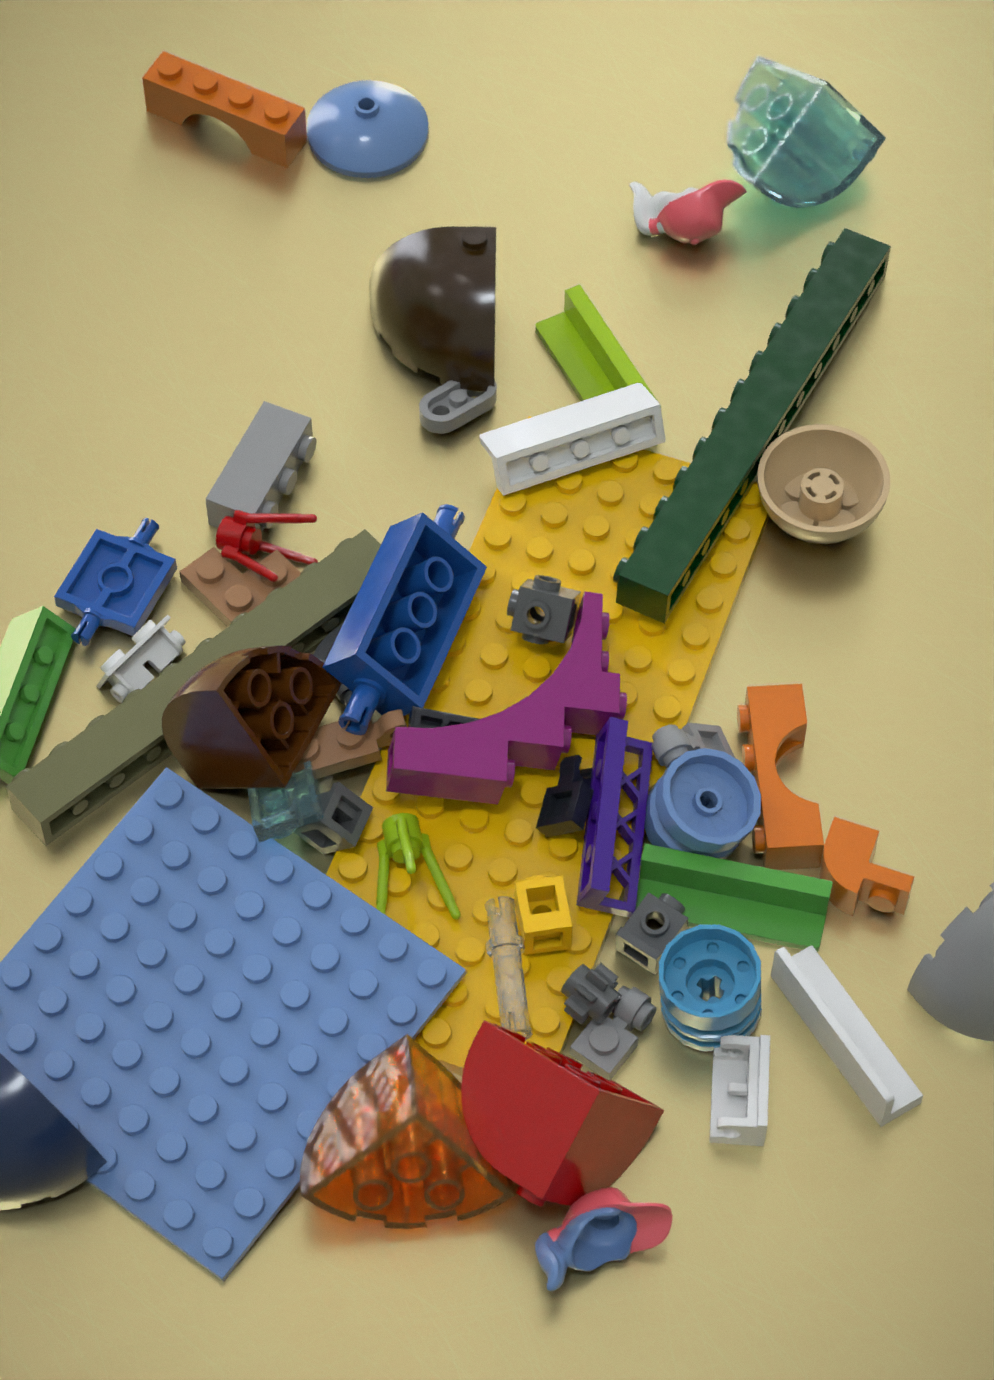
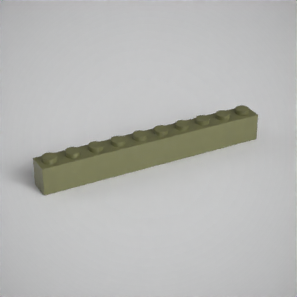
(130, 738)

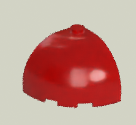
(548, 1119)

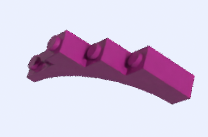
(480, 756)

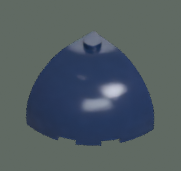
(38, 1144)

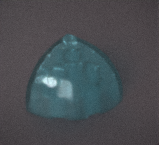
(798, 136)

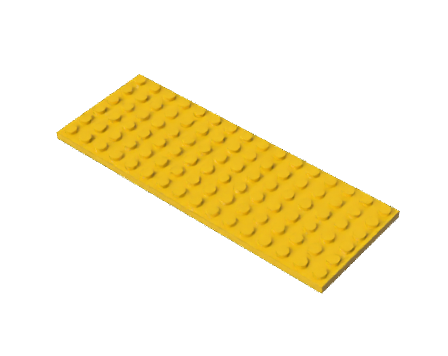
(578, 534)

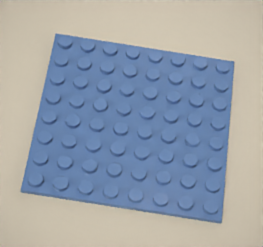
(204, 1012)

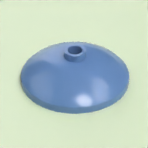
(367, 129)

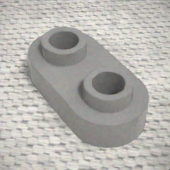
(452, 407)

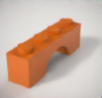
(266, 123)
(788, 825)

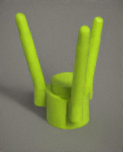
(405, 844)

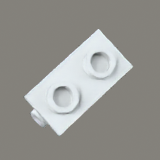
(153, 646)

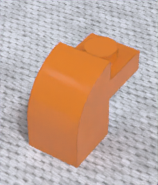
(855, 878)

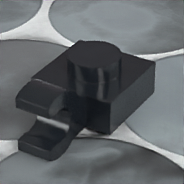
(568, 803)

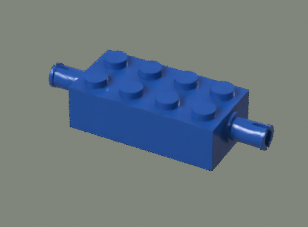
(404, 617)

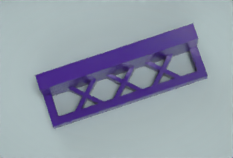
(605, 820)

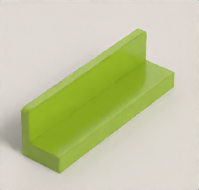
(586, 348)

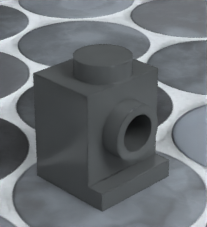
(342, 822)
(645, 944)

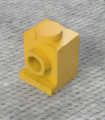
(543, 914)

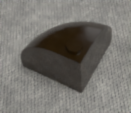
(439, 303)

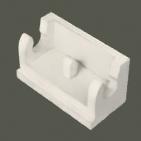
(740, 1090)

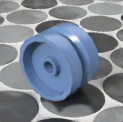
(703, 804)

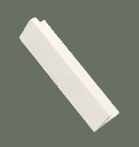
(574, 437)
(845, 1034)

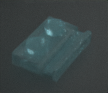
(282, 809)

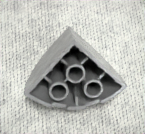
(959, 980)

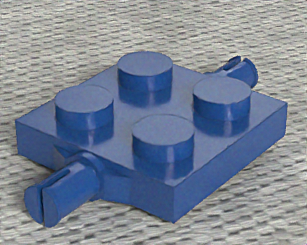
(115, 582)

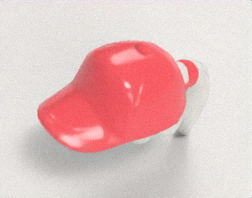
(685, 215)

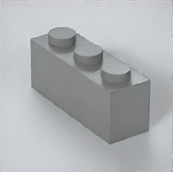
(262, 465)

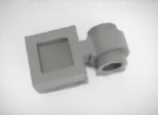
(672, 742)
(610, 1043)

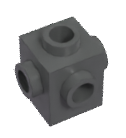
(558, 605)

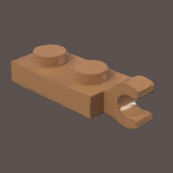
(338, 750)

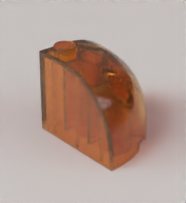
(399, 1146)

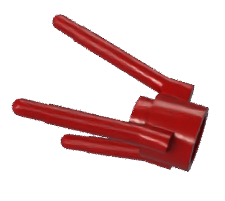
(239, 537)

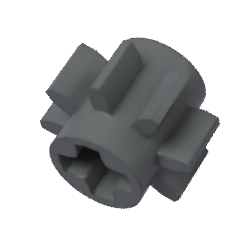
(591, 993)

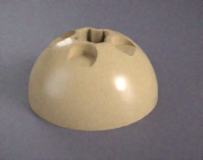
(823, 483)

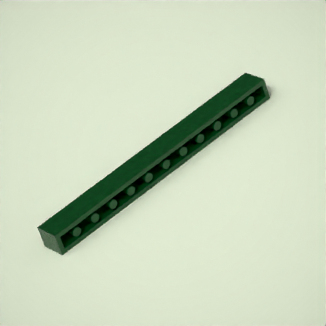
(759, 412)

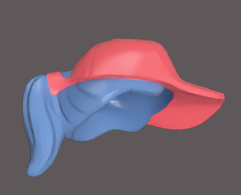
(600, 1230)

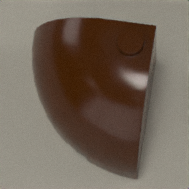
(248, 717)

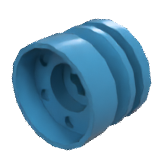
(705, 965)

